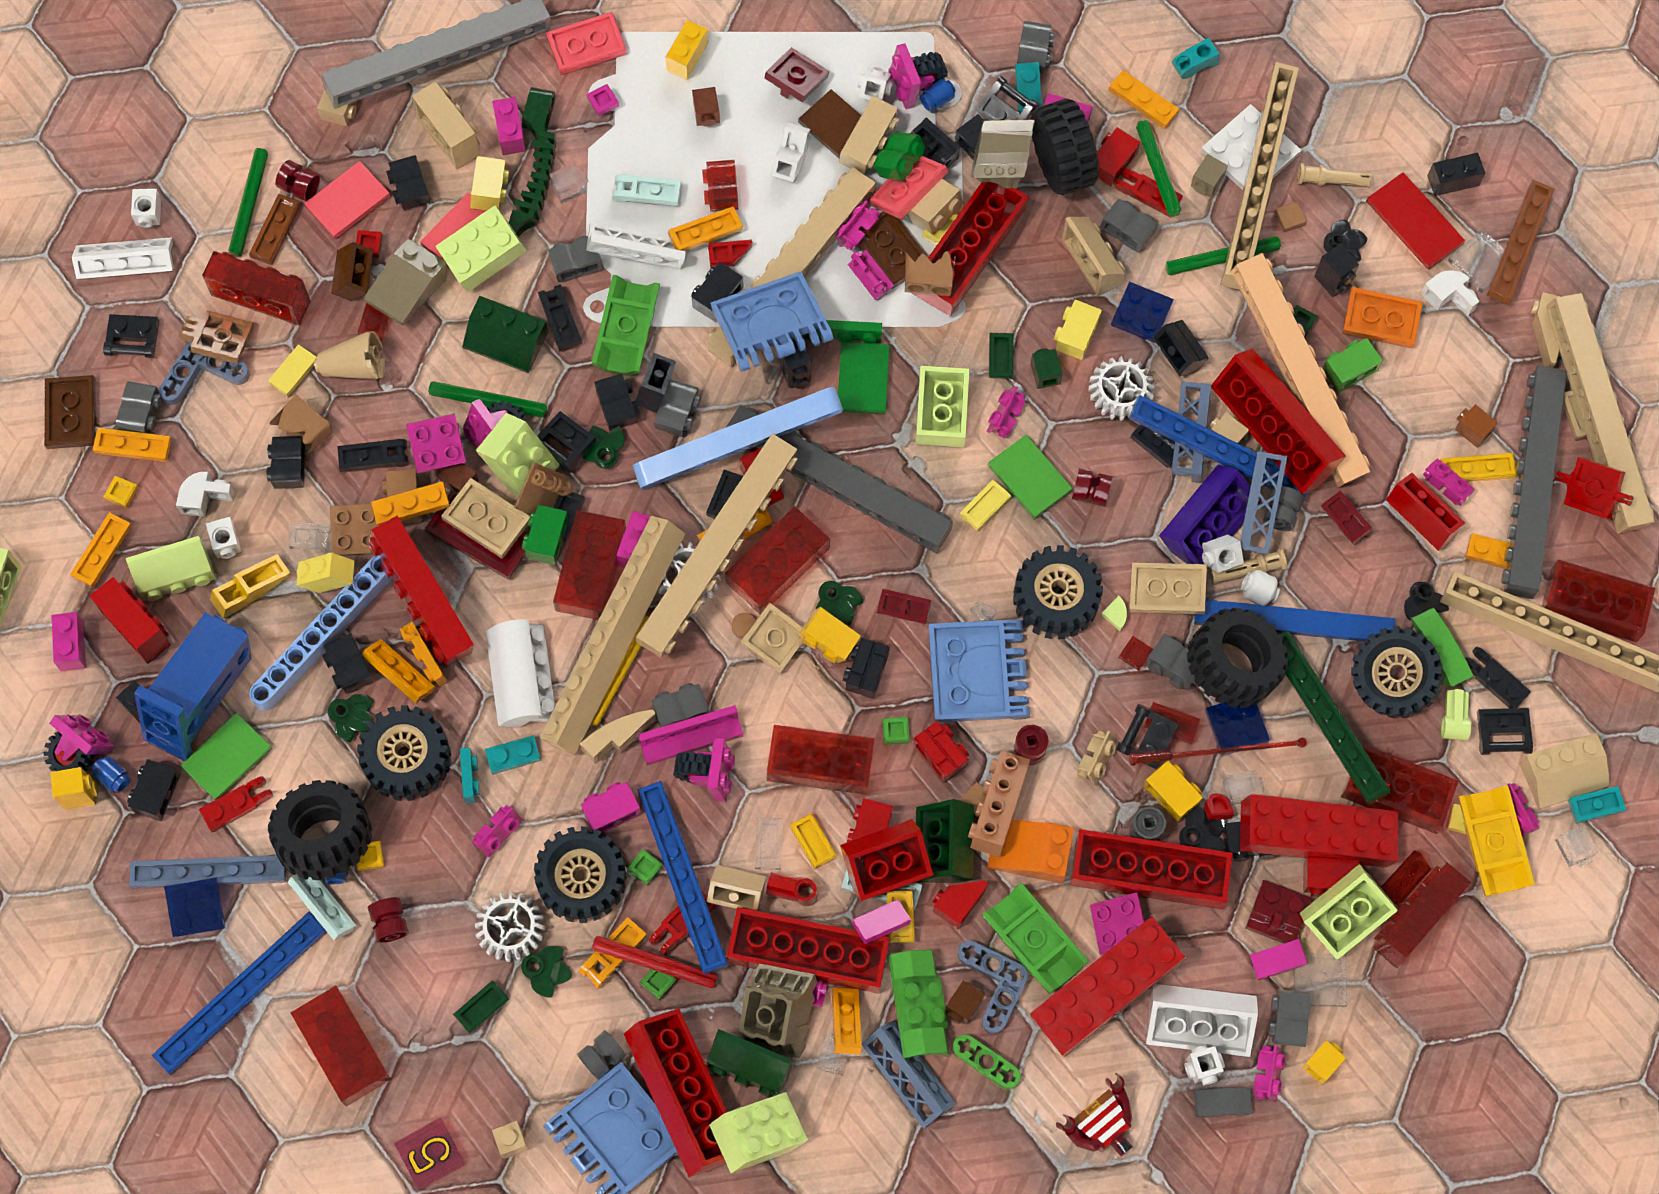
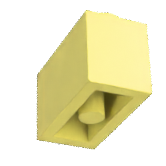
(488, 183)
(1078, 329)
(325, 573)

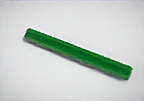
(1158, 168)
(248, 202)
(1216, 257)
(470, 395)

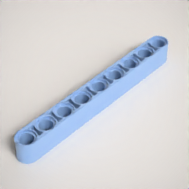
(737, 438)
(318, 628)

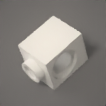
(142, 199)
(220, 529)
(1230, 557)

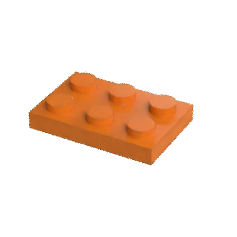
(1382, 317)

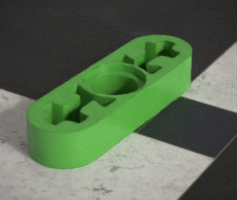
(965, 1057)

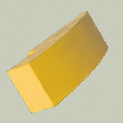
(249, 585)

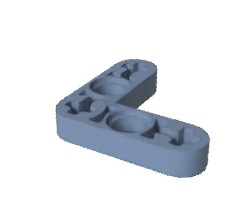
(200, 362)
(1005, 984)

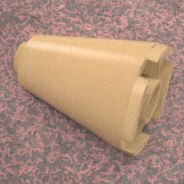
(353, 358)

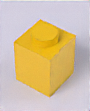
(1324, 1061)

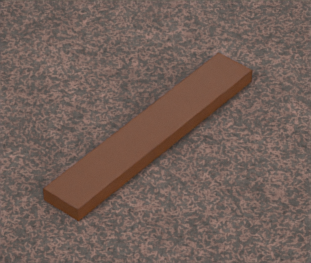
(1520, 242)

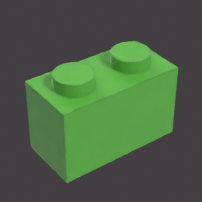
(1352, 364)

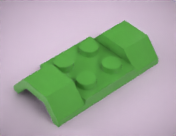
(625, 327)
(1035, 939)
(919, 1003)

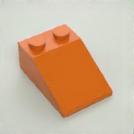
(1035, 850)

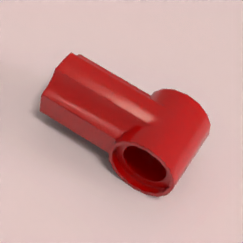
(789, 888)

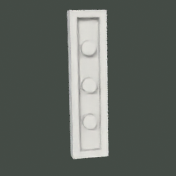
(633, 248)
(123, 258)

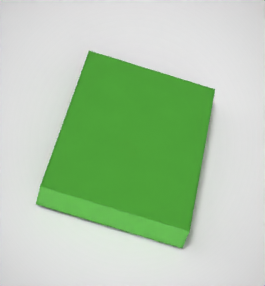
(1030, 477)
(226, 757)

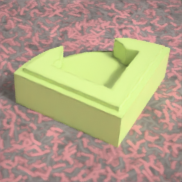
(1116, 613)

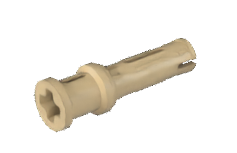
(1322, 175)
(1261, 562)

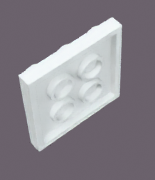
(1235, 145)

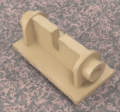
(1102, 747)

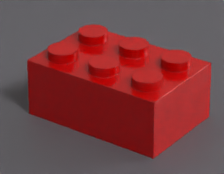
(131, 619)
(886, 860)

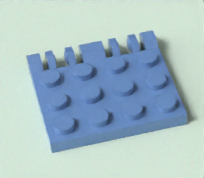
(770, 317)
(973, 671)
(618, 1131)

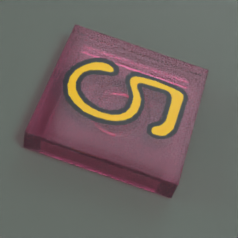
(429, 1153)

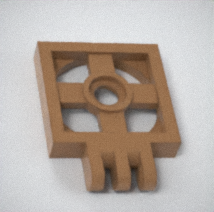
(195, 328)

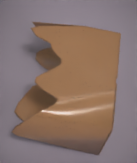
(929, 277)
(303, 421)

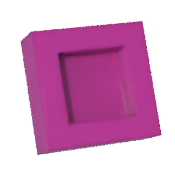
(602, 100)

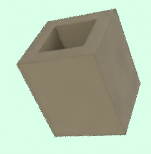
(1208, 175)

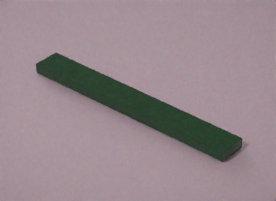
(1333, 724)

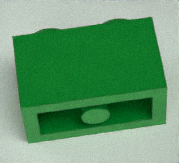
(546, 534)

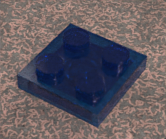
(1142, 311)
(1236, 726)
(194, 907)

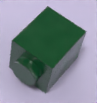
(1046, 368)

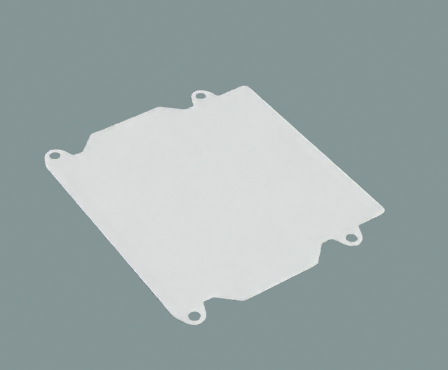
(660, 139)

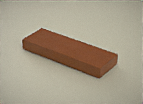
(275, 229)

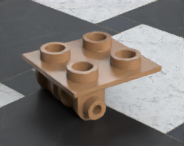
(542, 488)
(351, 528)

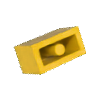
(687, 49)
(829, 636)
(73, 788)
(1173, 791)

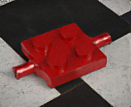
(1594, 488)

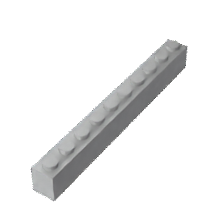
(435, 51)

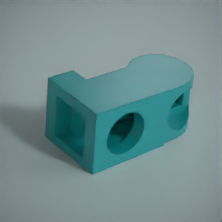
(1196, 59)

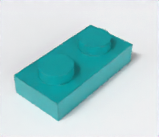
(1028, 82)
(512, 754)
(470, 786)
(1596, 804)

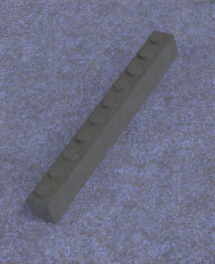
(1534, 482)
(862, 491)

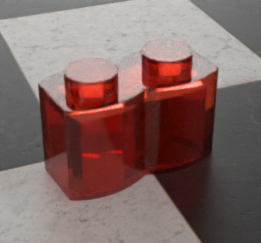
(721, 185)

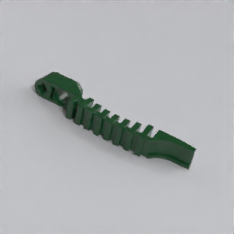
(536, 119)

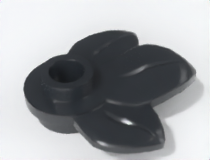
(1350, 238)
(1418, 604)
(1204, 830)

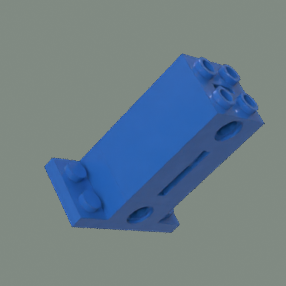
(192, 685)

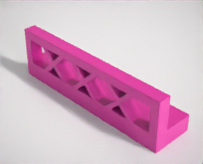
(690, 735)

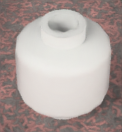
(1260, 587)

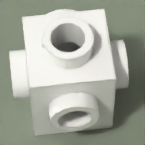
(868, 86)
(1208, 1057)

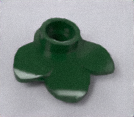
(606, 444)
(842, 603)
(354, 717)
(550, 970)

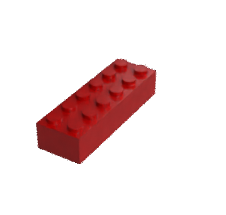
(975, 239)
(1277, 420)
(421, 591)
(1318, 830)
(1151, 869)
(809, 947)
(1107, 986)
(679, 1087)

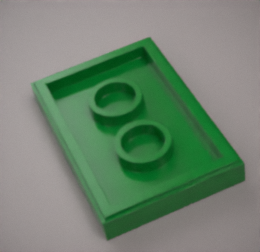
(863, 377)

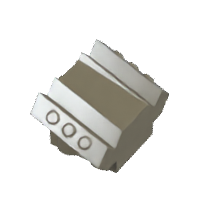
(1002, 151)
(778, 1009)

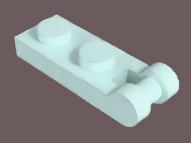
(647, 190)

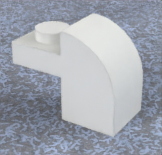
(791, 153)
(1450, 286)
(197, 491)

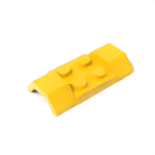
(1496, 841)

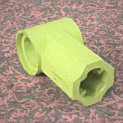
(1456, 722)

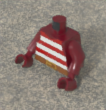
(1102, 1121)

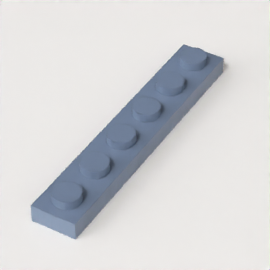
(226, 869)

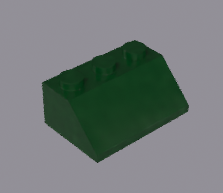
(504, 334)
(946, 840)
(748, 1064)

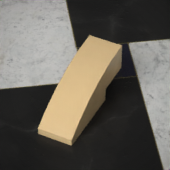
(617, 734)

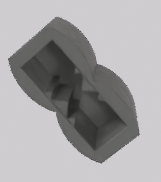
(1035, 43)
(1129, 225)
(573, 260)
(677, 407)
(138, 408)
(1171, 661)
(679, 705)
(1290, 1017)

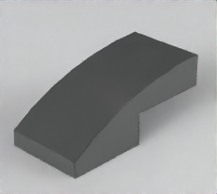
(1222, 1102)

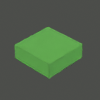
(895, 730)
(645, 867)
(657, 983)

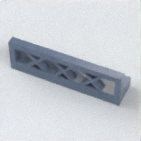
(1202, 419)
(1254, 495)
(926, 1085)

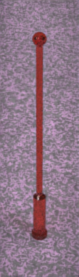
(1168, 755)

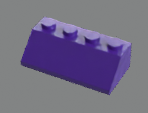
(1210, 513)

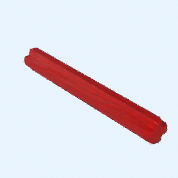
(653, 961)

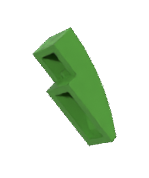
(1434, 629)

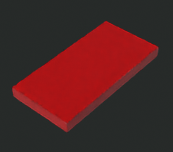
(1415, 220)

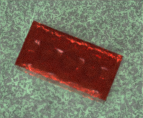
(256, 287)
(777, 560)
(589, 565)
(1599, 600)
(820, 759)
(1416, 792)
(1417, 919)
(340, 1046)

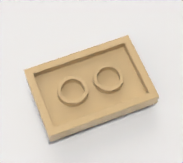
(486, 518)
(1168, 588)

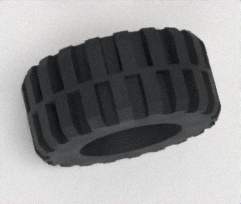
(1064, 146)
(1219, 675)
(330, 853)

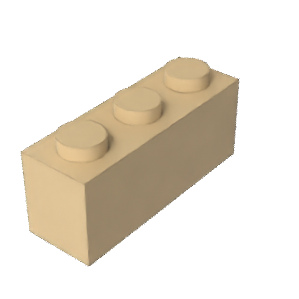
(869, 135)

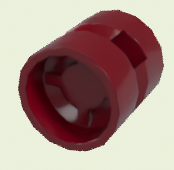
(295, 179)
(1092, 487)
(1031, 743)
(388, 920)

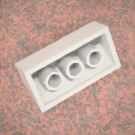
(1201, 1017)

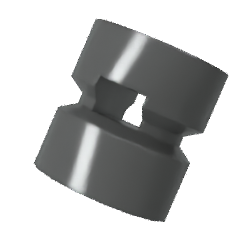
(1288, 506)
(1148, 824)
(601, 1054)

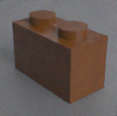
(352, 271)

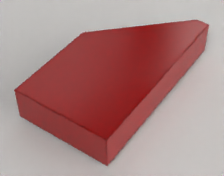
(728, 252)

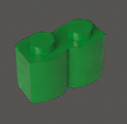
(899, 156)

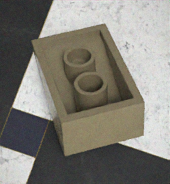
(406, 282)

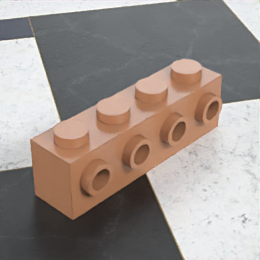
(1000, 803)

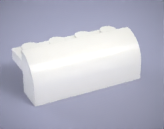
(520, 673)

